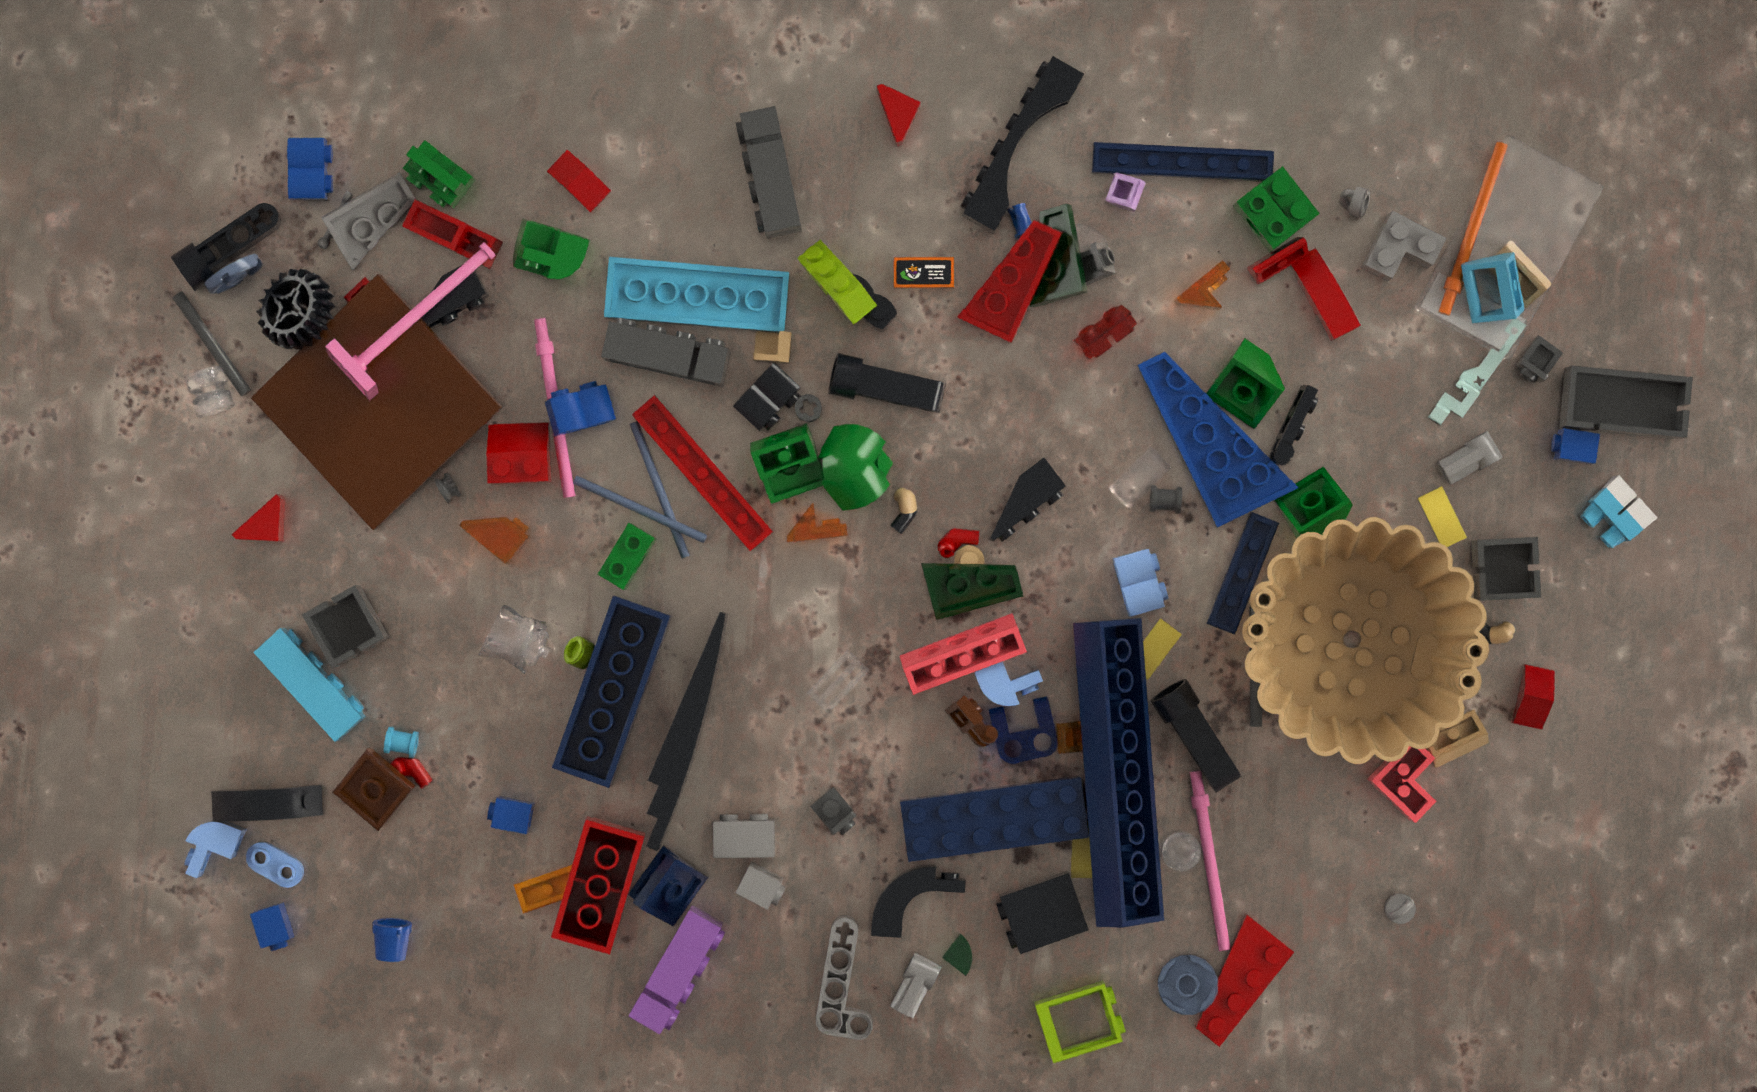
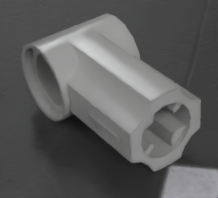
(1475, 455)
(918, 978)

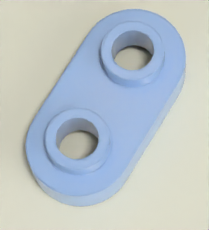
(275, 862)

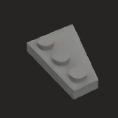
(367, 217)

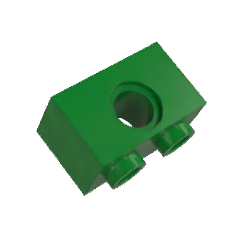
(627, 556)

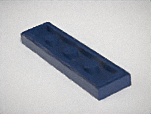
(1242, 573)

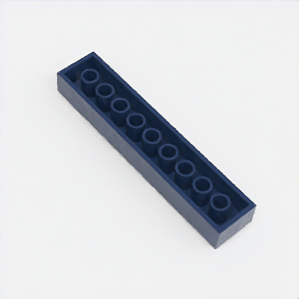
(1118, 772)

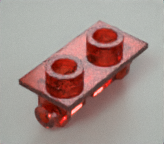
(1115, 322)

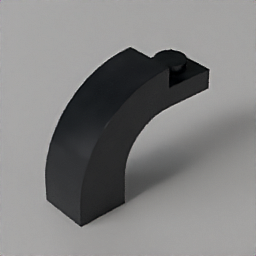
(266, 803)
(902, 889)

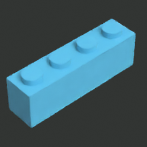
(309, 684)

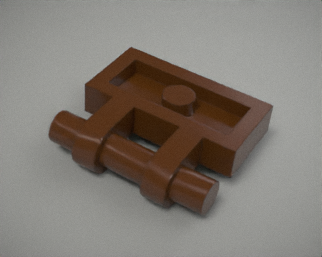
(968, 719)

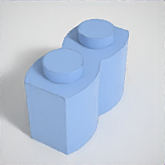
(1139, 582)

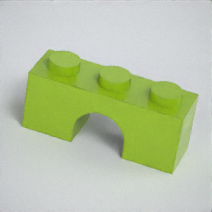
(837, 281)

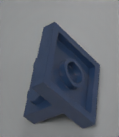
(667, 886)

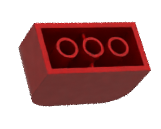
(598, 885)

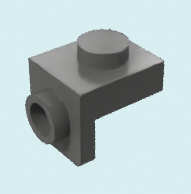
(1097, 262)
(1538, 360)

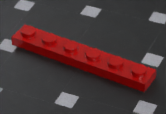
(702, 473)

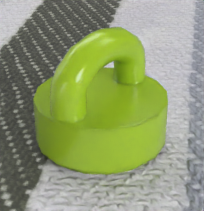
(578, 652)

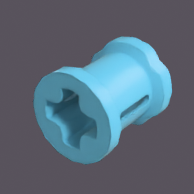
(401, 742)

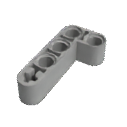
(841, 975)

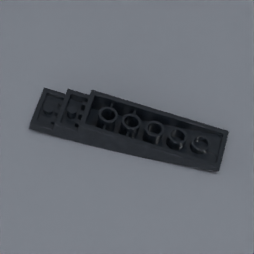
(683, 736)

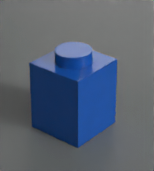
(1575, 446)
(511, 814)
(272, 927)

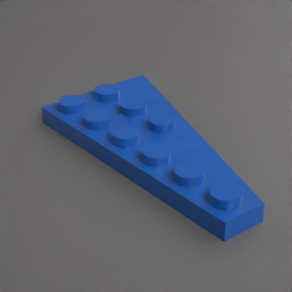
(1220, 456)

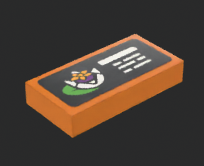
(923, 272)

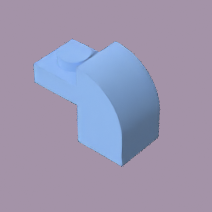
(1000, 689)
(210, 837)

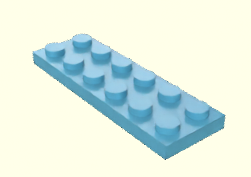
(696, 294)

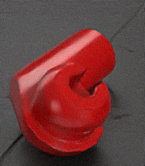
(954, 539)
(412, 768)

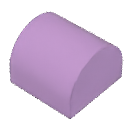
(1125, 192)

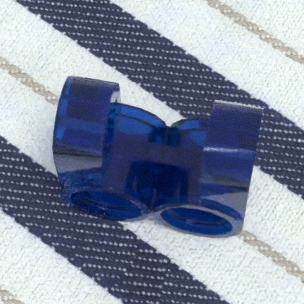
(1025, 737)

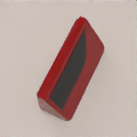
(1278, 259)

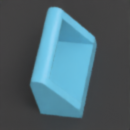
(1508, 285)

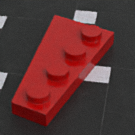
(1009, 290)
(1247, 971)

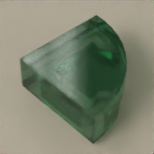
(959, 954)

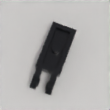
(1292, 426)

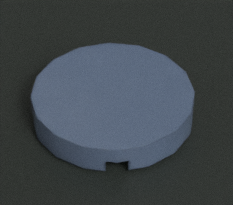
(233, 274)
(1188, 984)

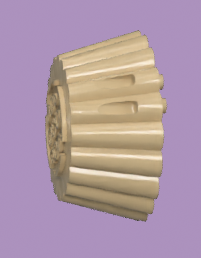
(1412, 652)

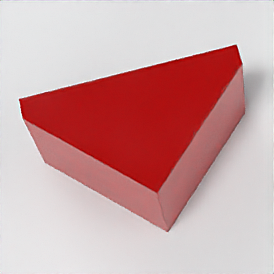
(899, 111)
(579, 180)
(266, 523)
(1534, 697)

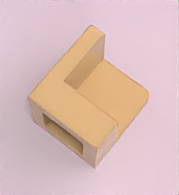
(772, 347)

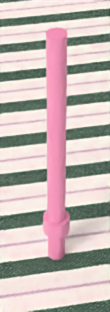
(545, 349)
(1200, 802)

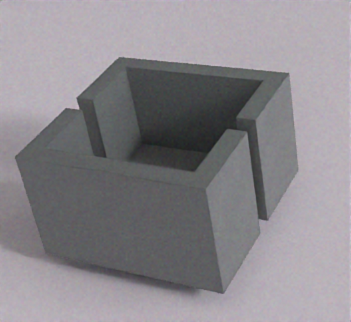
(1505, 568)
(345, 626)

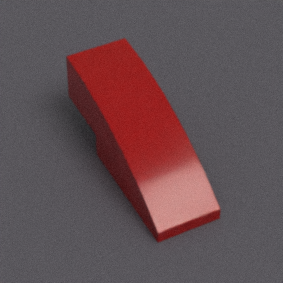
(449, 232)
(1325, 295)

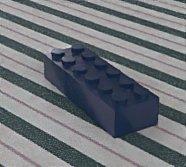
(612, 691)
(994, 818)

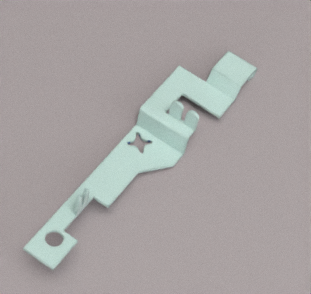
(1484, 371)

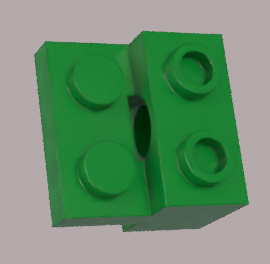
(450, 181)
(1264, 216)
(787, 463)

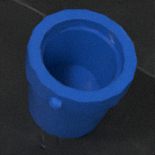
(391, 939)

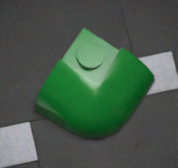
(548, 250)
(854, 466)

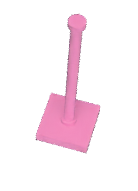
(355, 366)

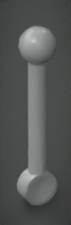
(323, 242)

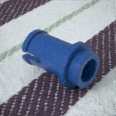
(1019, 218)

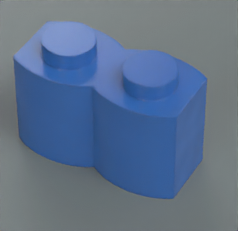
(308, 168)
(579, 409)

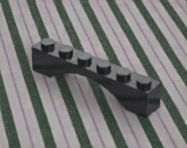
(1053, 90)

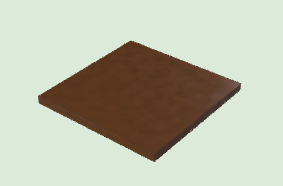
(397, 440)

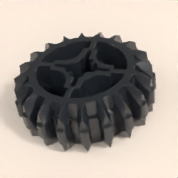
(309, 296)

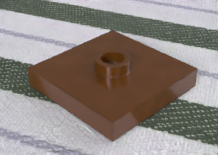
(373, 788)

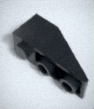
(466, 295)
(1031, 490)

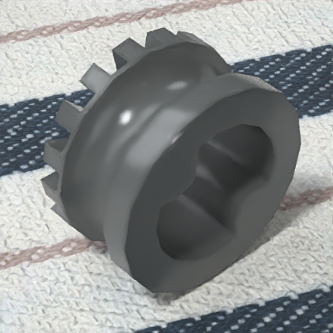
(447, 488)

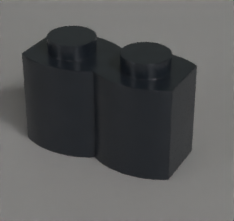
(883, 313)
(767, 397)

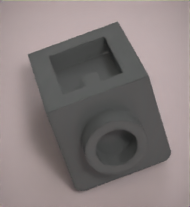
(834, 812)

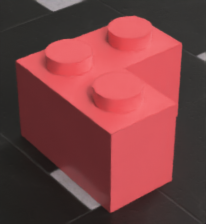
(1398, 784)

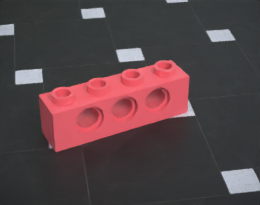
(962, 654)

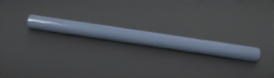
(656, 481)
(638, 508)

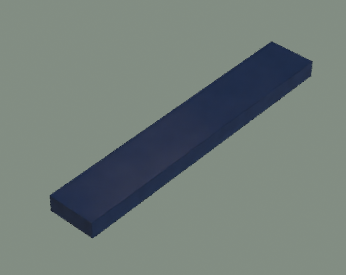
(1182, 161)

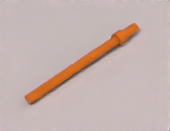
(1454, 283)

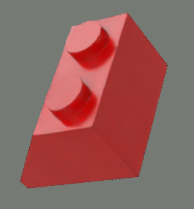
(518, 453)

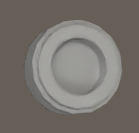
(1359, 201)
(1400, 908)

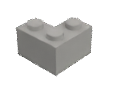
(1399, 239)

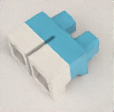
(1607, 504)

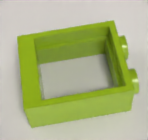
(1115, 1022)

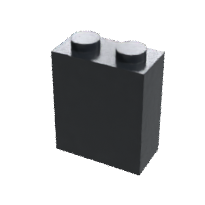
(1042, 913)

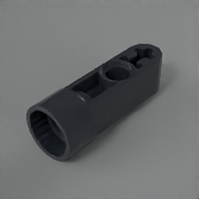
(200, 263)
(854, 378)
(1179, 707)

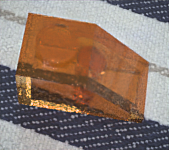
(499, 535)

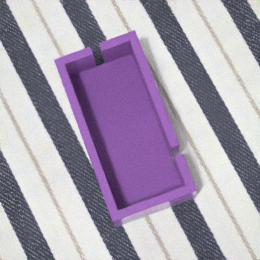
(676, 969)

